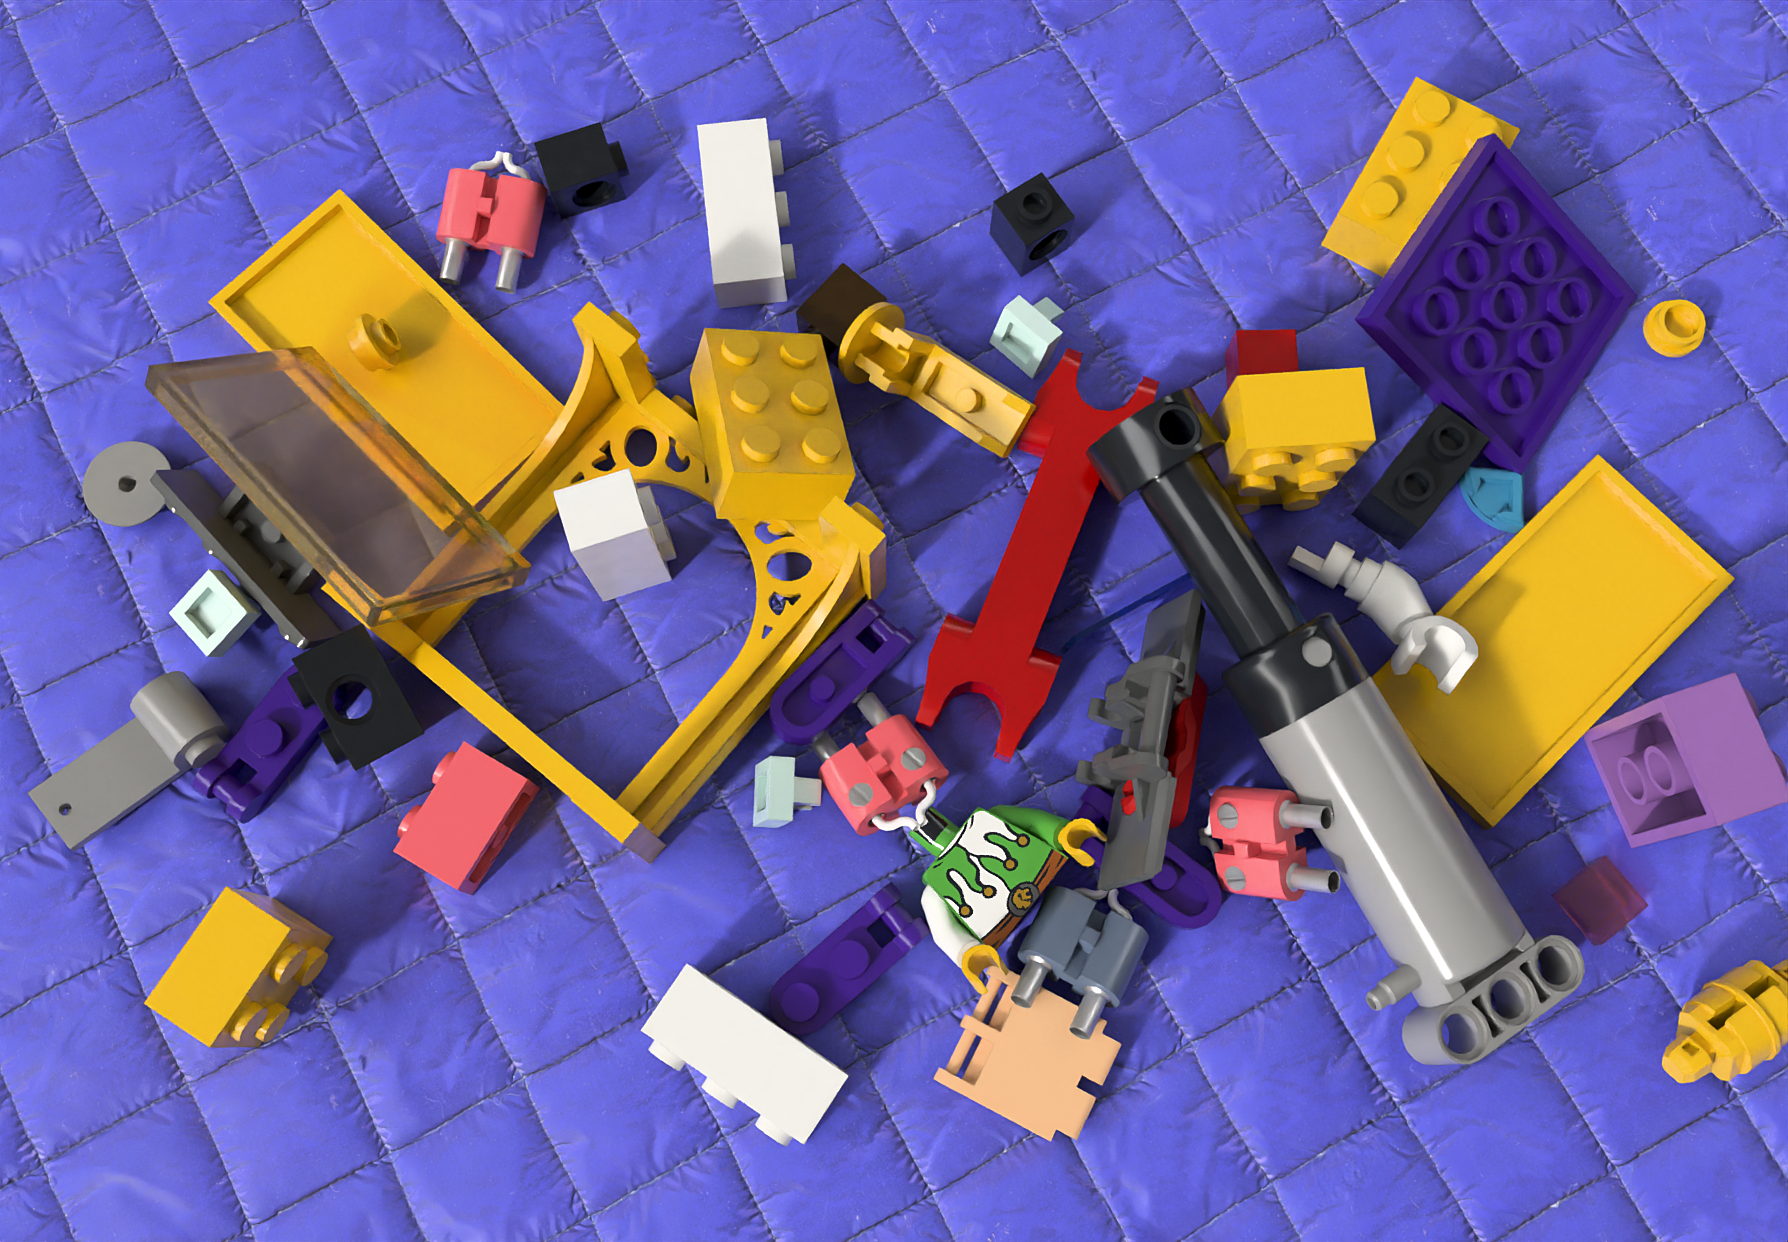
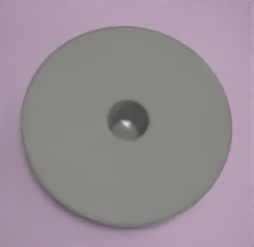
(120, 486)

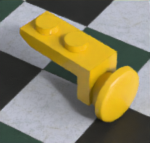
(932, 376)

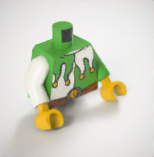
(992, 876)

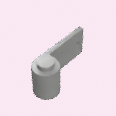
(167, 737)

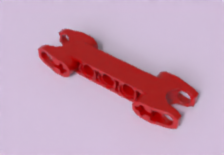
(999, 649)

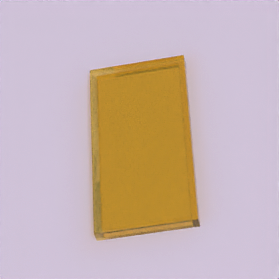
(338, 482)

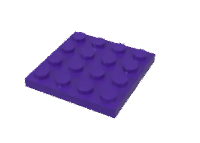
(1497, 304)

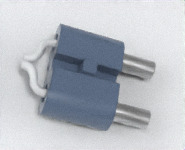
(1083, 948)

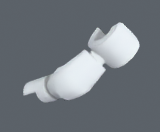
(1398, 609)

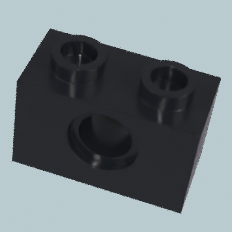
(1420, 476)
(354, 659)

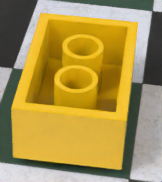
(1408, 173)
(769, 424)
(1291, 436)

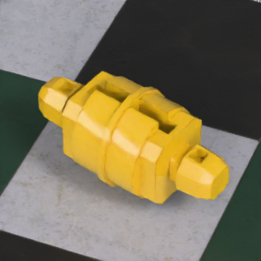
(1731, 1024)

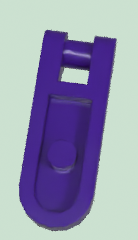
(837, 676)
(268, 741)
(1179, 894)
(844, 964)

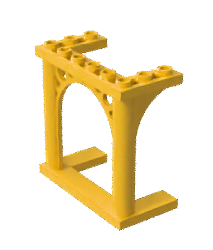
(605, 407)

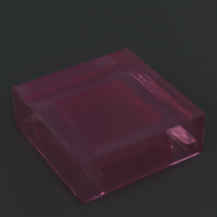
(1599, 900)

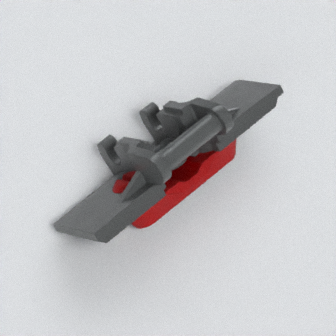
(1153, 767)

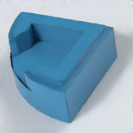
(1495, 496)

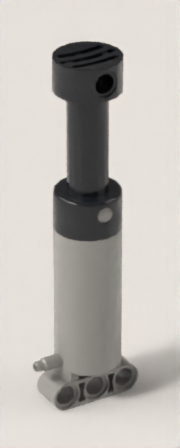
(1344, 751)

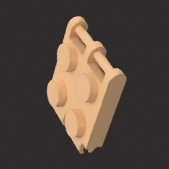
(1030, 1060)

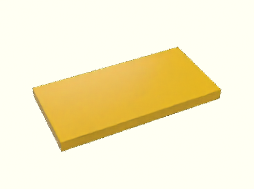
(454, 384)
(1560, 636)

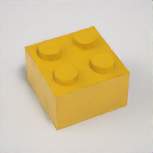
(240, 971)

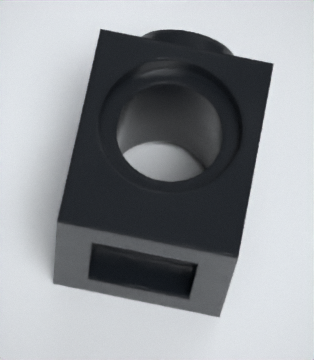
(582, 170)
(1031, 224)

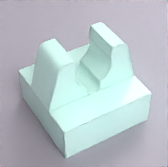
(1028, 333)
(215, 613)
(780, 792)

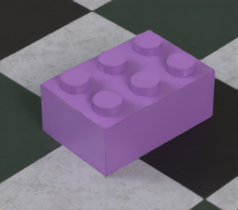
(1687, 762)

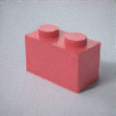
(465, 818)

